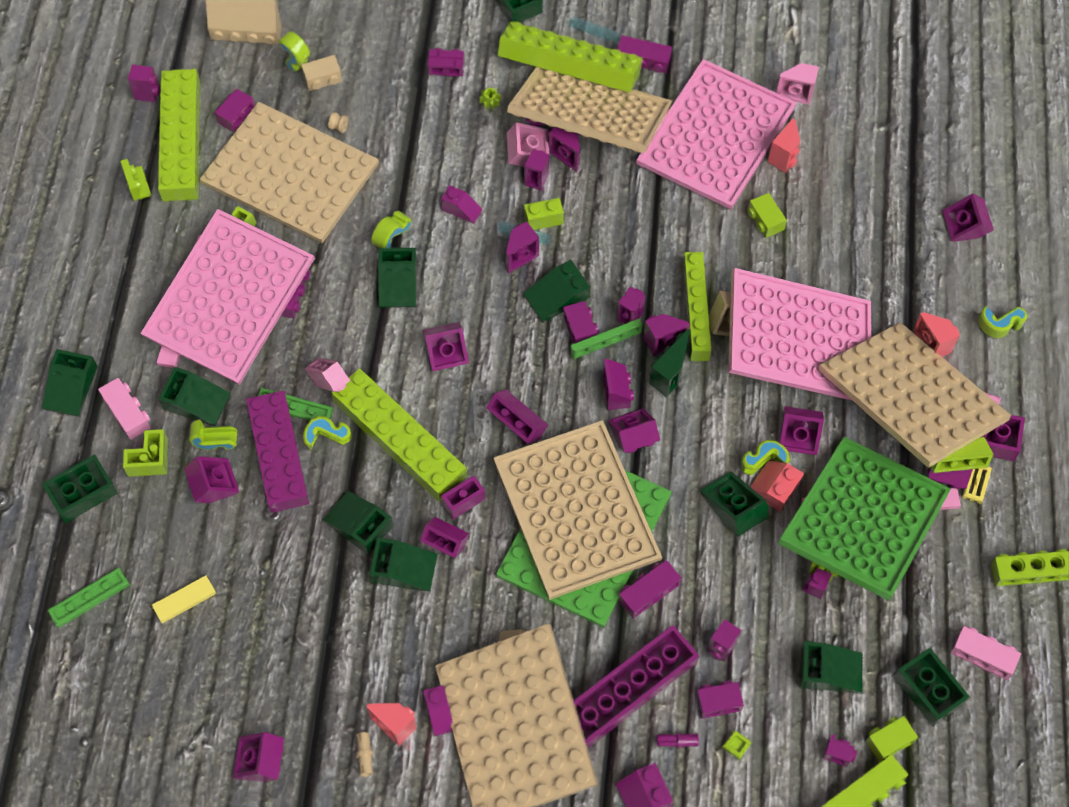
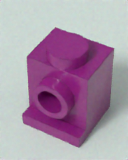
(817, 583)
(839, 751)

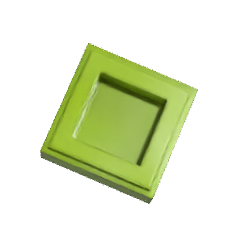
(737, 745)

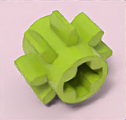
(490, 98)

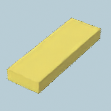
(184, 599)

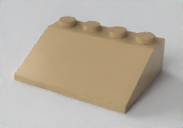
(244, 20)

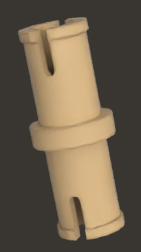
(364, 754)

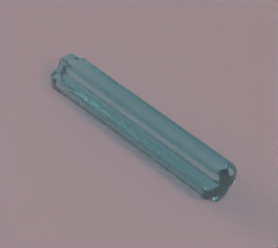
(595, 29)
(506, 227)

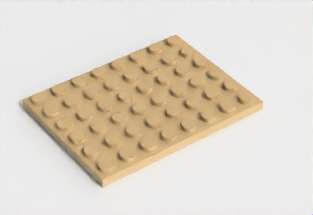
(591, 109)
(289, 172)
(914, 394)
(577, 509)
(516, 723)

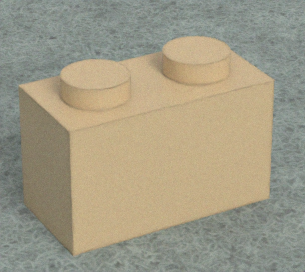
(321, 73)

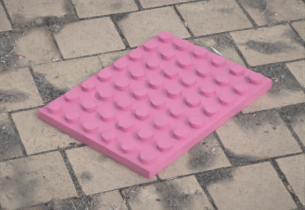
(717, 134)
(228, 296)
(790, 329)

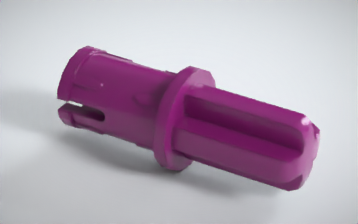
(678, 740)

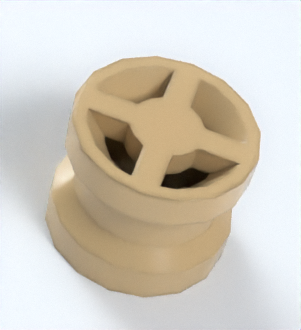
(338, 122)

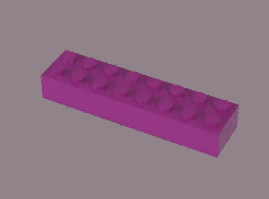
(634, 684)

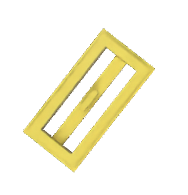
(972, 497)

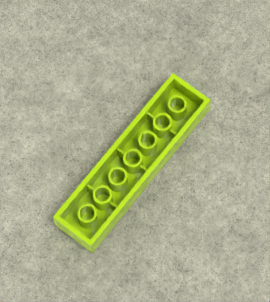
(570, 56)
(179, 135)
(400, 435)

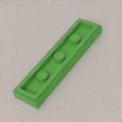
(606, 339)
(303, 408)
(88, 597)

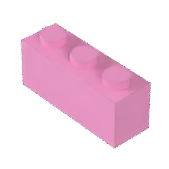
(327, 374)
(125, 408)
(986, 652)

